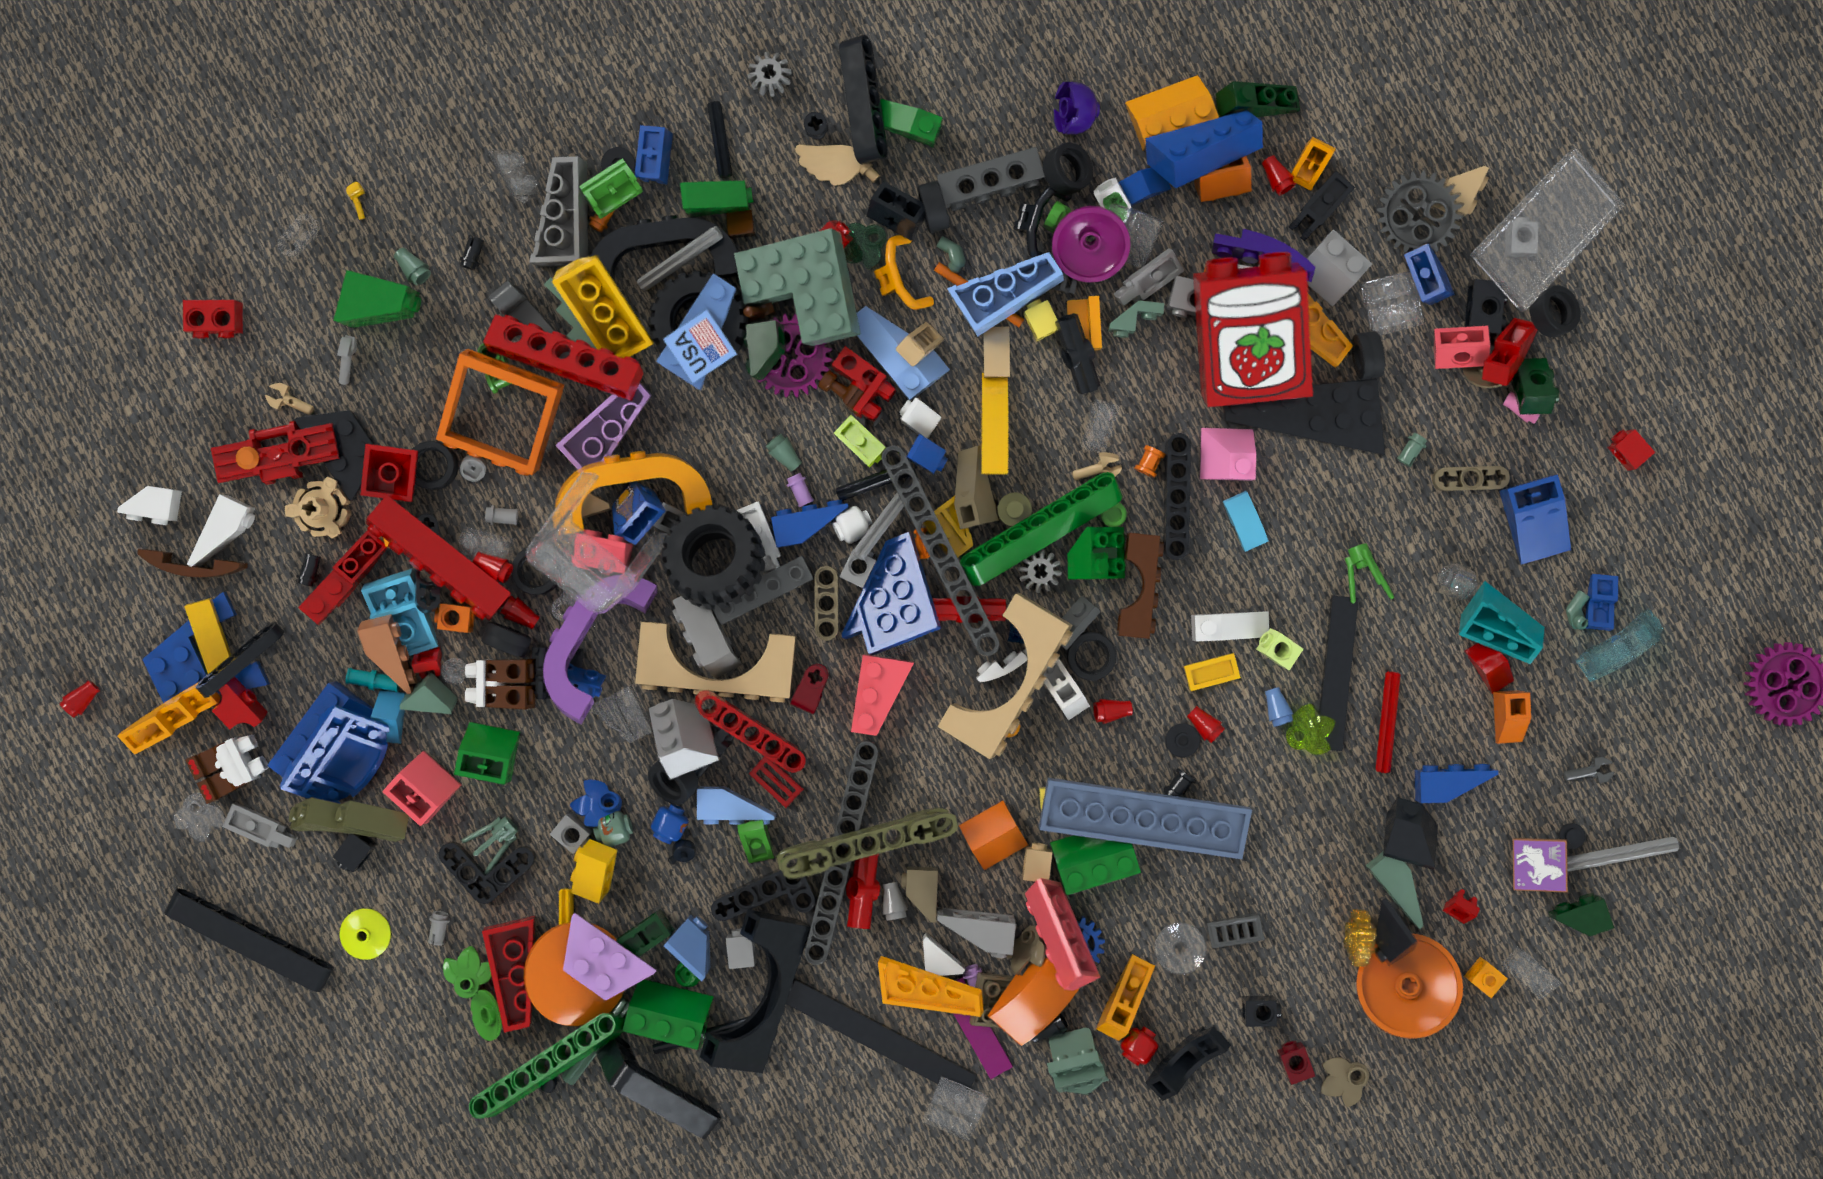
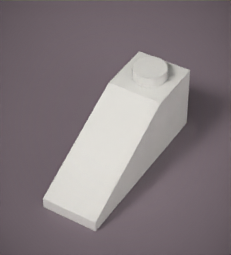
(226, 522)
(1229, 626)
(1064, 690)

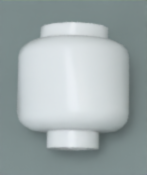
(852, 524)

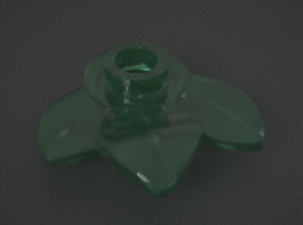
(862, 248)

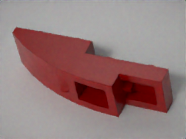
(344, 578)

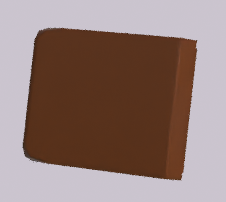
(740, 224)

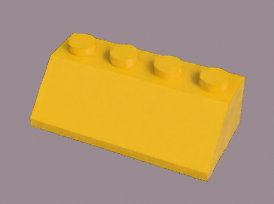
(601, 307)

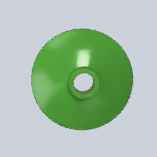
(486, 1015)

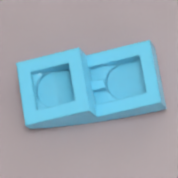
(1245, 521)

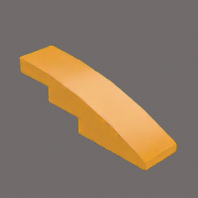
(166, 719)

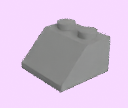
(1336, 268)

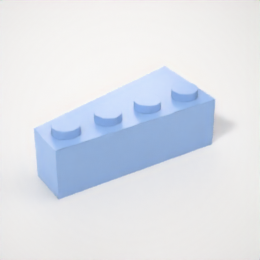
(1004, 292)

